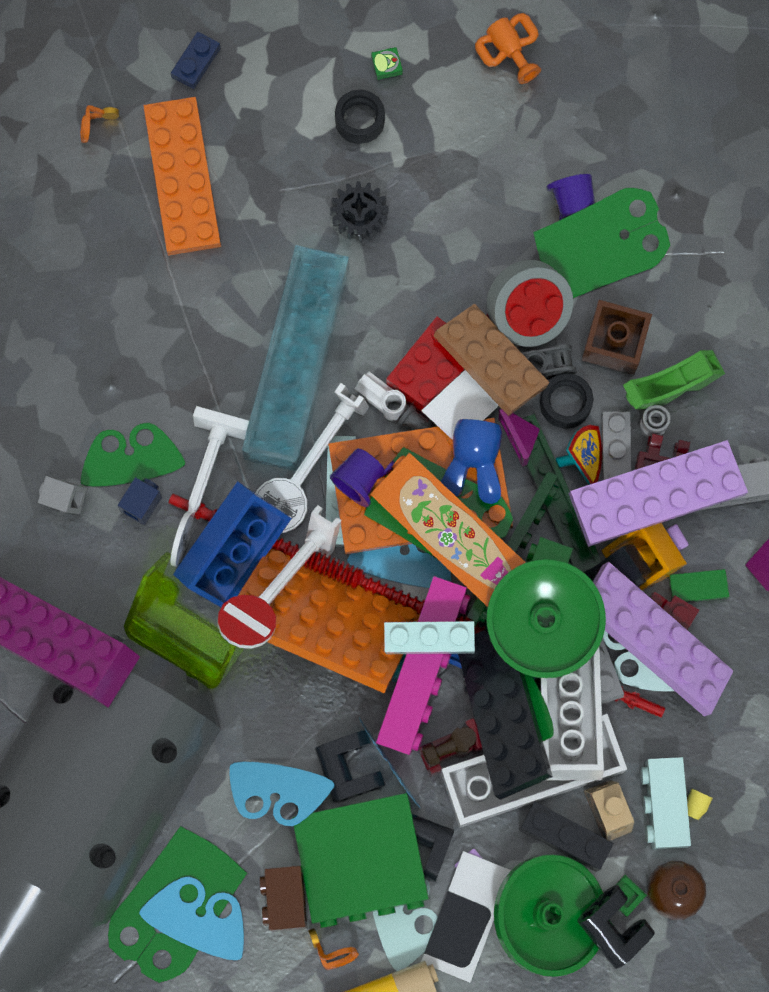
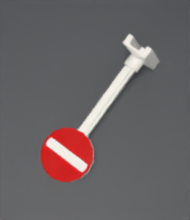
(250, 619)

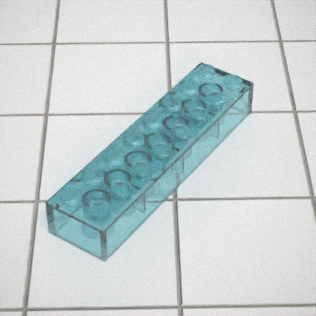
(296, 358)

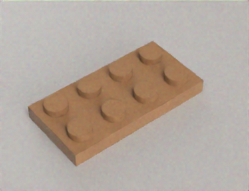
(491, 359)

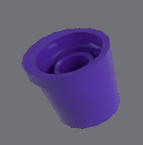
(572, 193)
(358, 476)

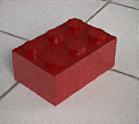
(424, 370)

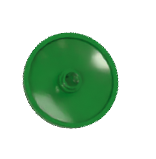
(546, 618)
(540, 912)

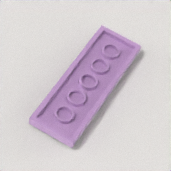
(657, 493)
(661, 641)

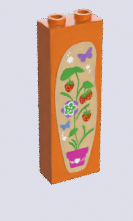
(445, 526)

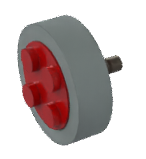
(530, 303)

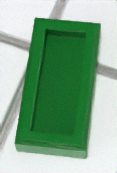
(699, 585)

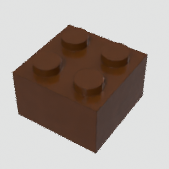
(616, 337)
(284, 899)

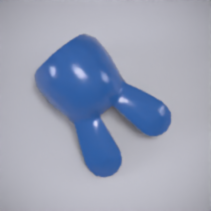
(475, 446)

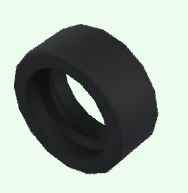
(359, 97)
(571, 381)

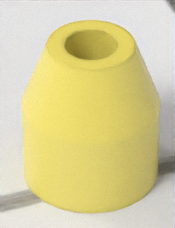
(697, 804)

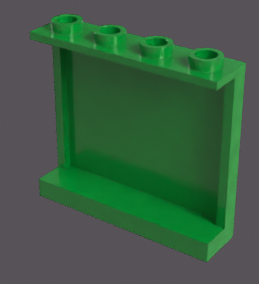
(361, 860)

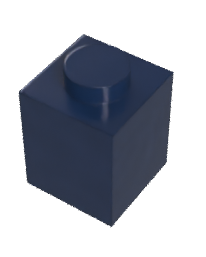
(140, 500)

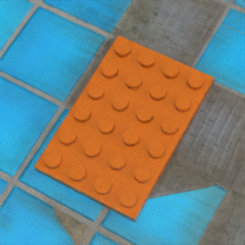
(431, 443)
(331, 622)

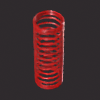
(354, 580)

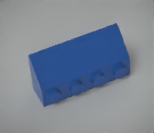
(231, 545)

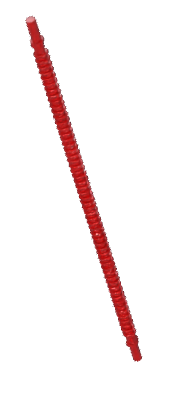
(632, 699)

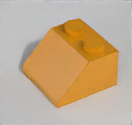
(655, 548)

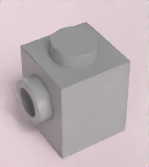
(62, 495)

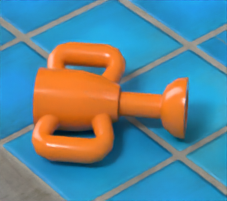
(507, 41)

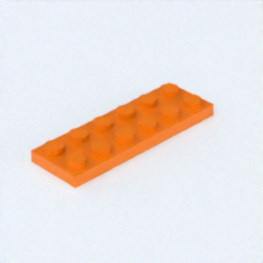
(182, 176)

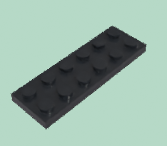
(504, 720)

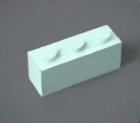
(429, 637)
(666, 803)

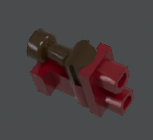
(455, 744)

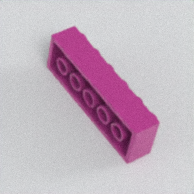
(420, 673)

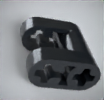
(335, 767)
(433, 837)
(615, 947)

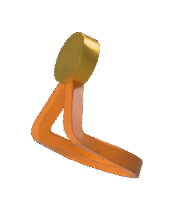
(107, 113)
(335, 964)

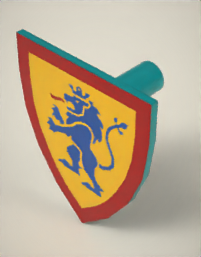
(584, 452)

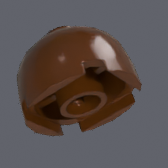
(676, 890)

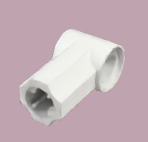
(380, 395)

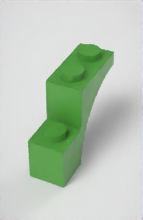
(672, 382)

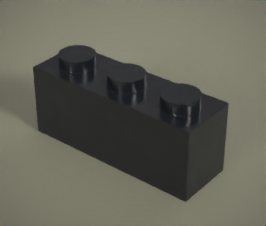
(566, 836)

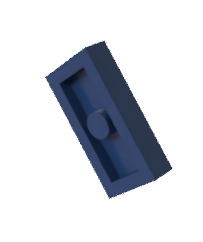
(195, 60)

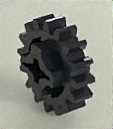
(347, 211)

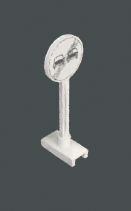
(219, 427)
(287, 493)

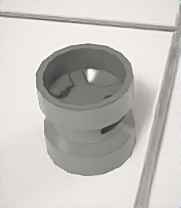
(654, 425)

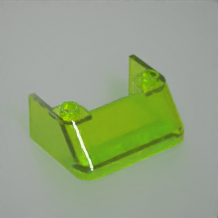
(175, 631)

